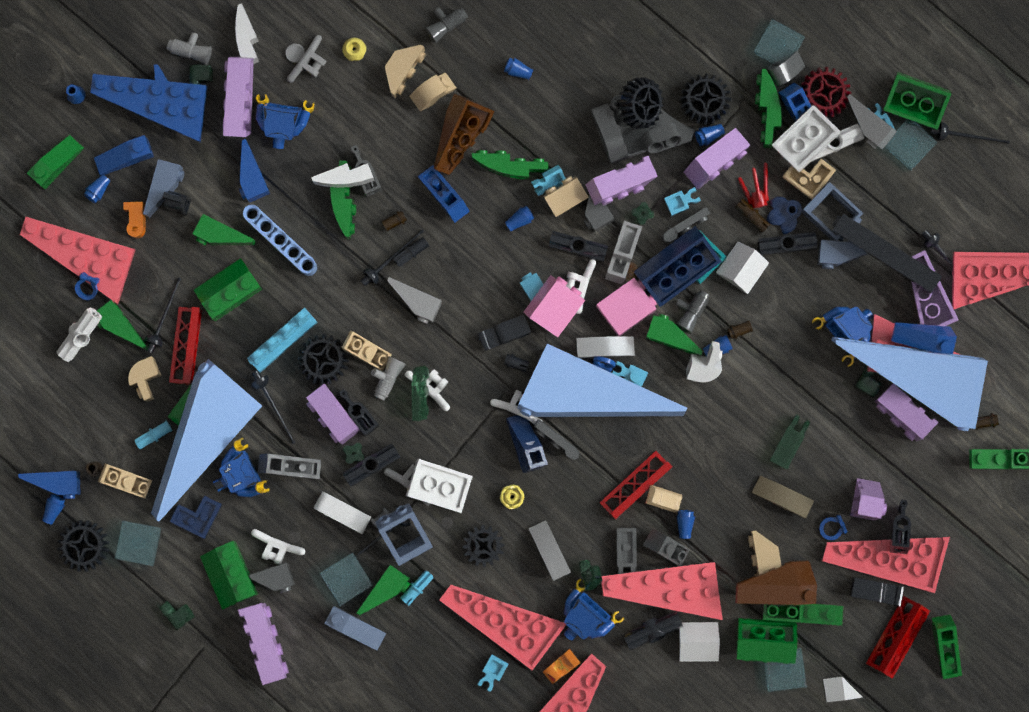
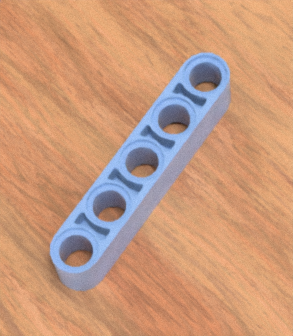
(271, 236)

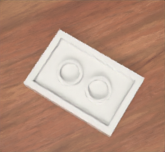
(806, 138)
(439, 485)

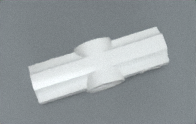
(846, 137)
(79, 334)

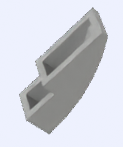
(623, 252)
(605, 347)
(549, 550)

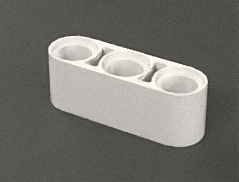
(342, 512)

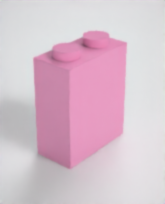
(554, 305)
(627, 306)

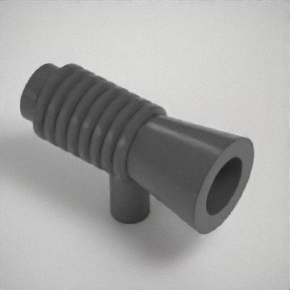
(446, 23)
(693, 311)

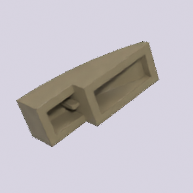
(783, 497)

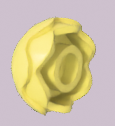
(352, 43)
(516, 492)

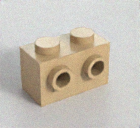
(565, 195)

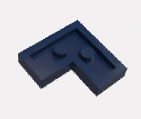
(199, 522)

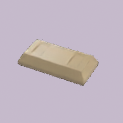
(664, 499)

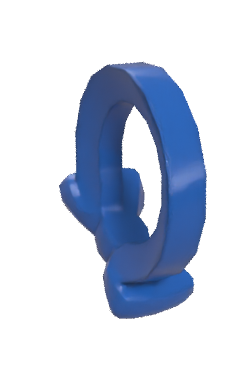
(94, 281)
(608, 367)
(842, 530)

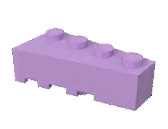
(238, 97)
(933, 307)
(264, 643)

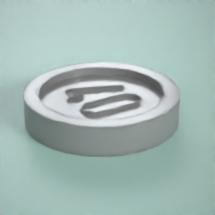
(294, 53)

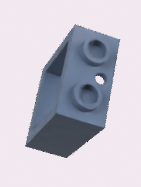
(830, 189)
(411, 548)

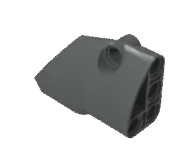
(625, 141)

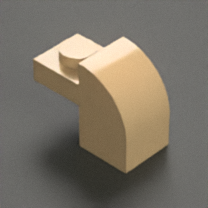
(431, 90)
(141, 373)

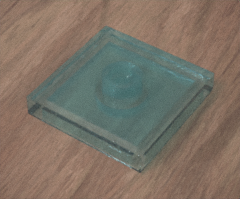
(778, 42)
(910, 144)
(138, 543)
(346, 579)
(785, 676)

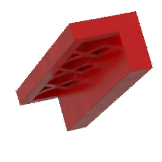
(192, 344)
(641, 490)
(901, 638)

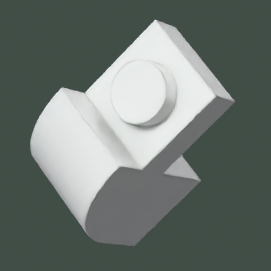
(705, 368)

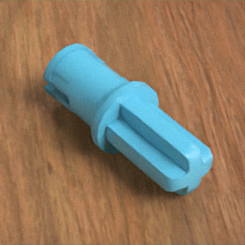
(153, 435)
(416, 587)

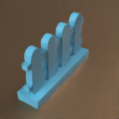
(282, 340)

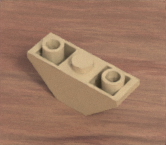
(401, 67)
(366, 351)
(125, 480)
(765, 553)

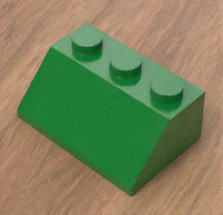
(917, 100)
(227, 290)
(228, 575)
(767, 641)

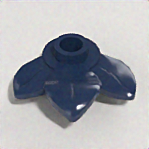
(781, 215)

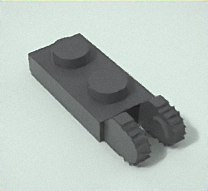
(684, 226)
(557, 440)
(626, 549)

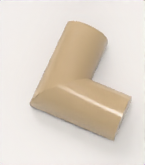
(811, 182)

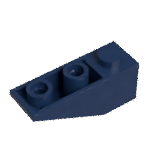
(526, 444)

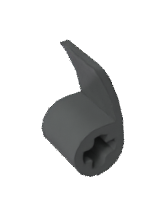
(786, 70)

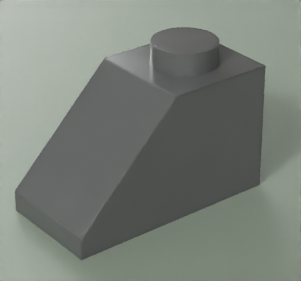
(597, 216)
(275, 578)

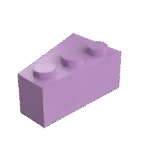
(716, 158)
(621, 182)
(905, 413)
(332, 414)
(868, 500)

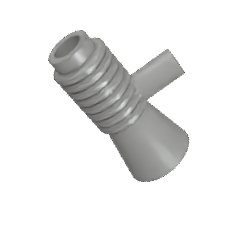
(189, 49)
(387, 378)

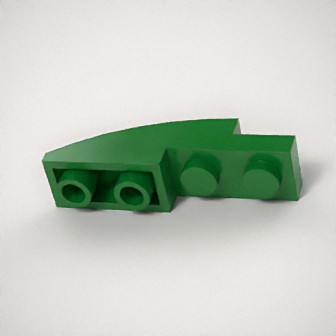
(769, 102)
(500, 164)
(343, 207)
(999, 459)
(804, 613)

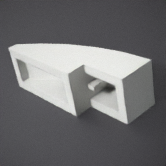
(245, 35)
(344, 177)

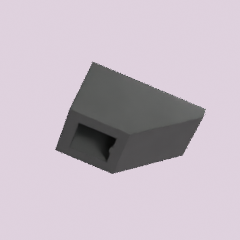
(666, 547)

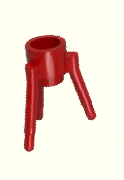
(758, 198)

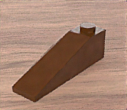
(461, 127)
(784, 585)

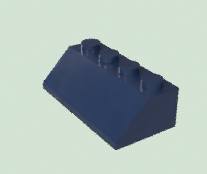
(677, 266)

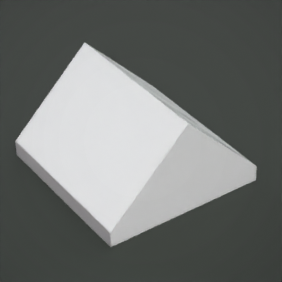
(743, 267)
(699, 641)

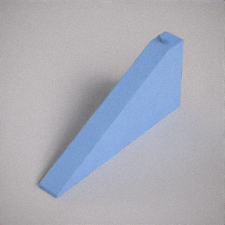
(939, 380)
(575, 388)
(210, 420)

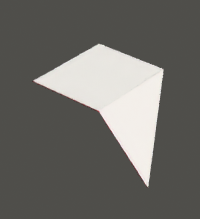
(839, 689)

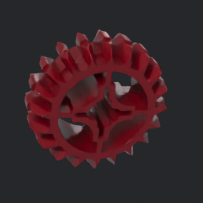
(840, 87)

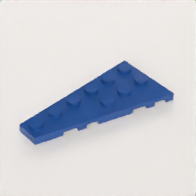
(163, 102)

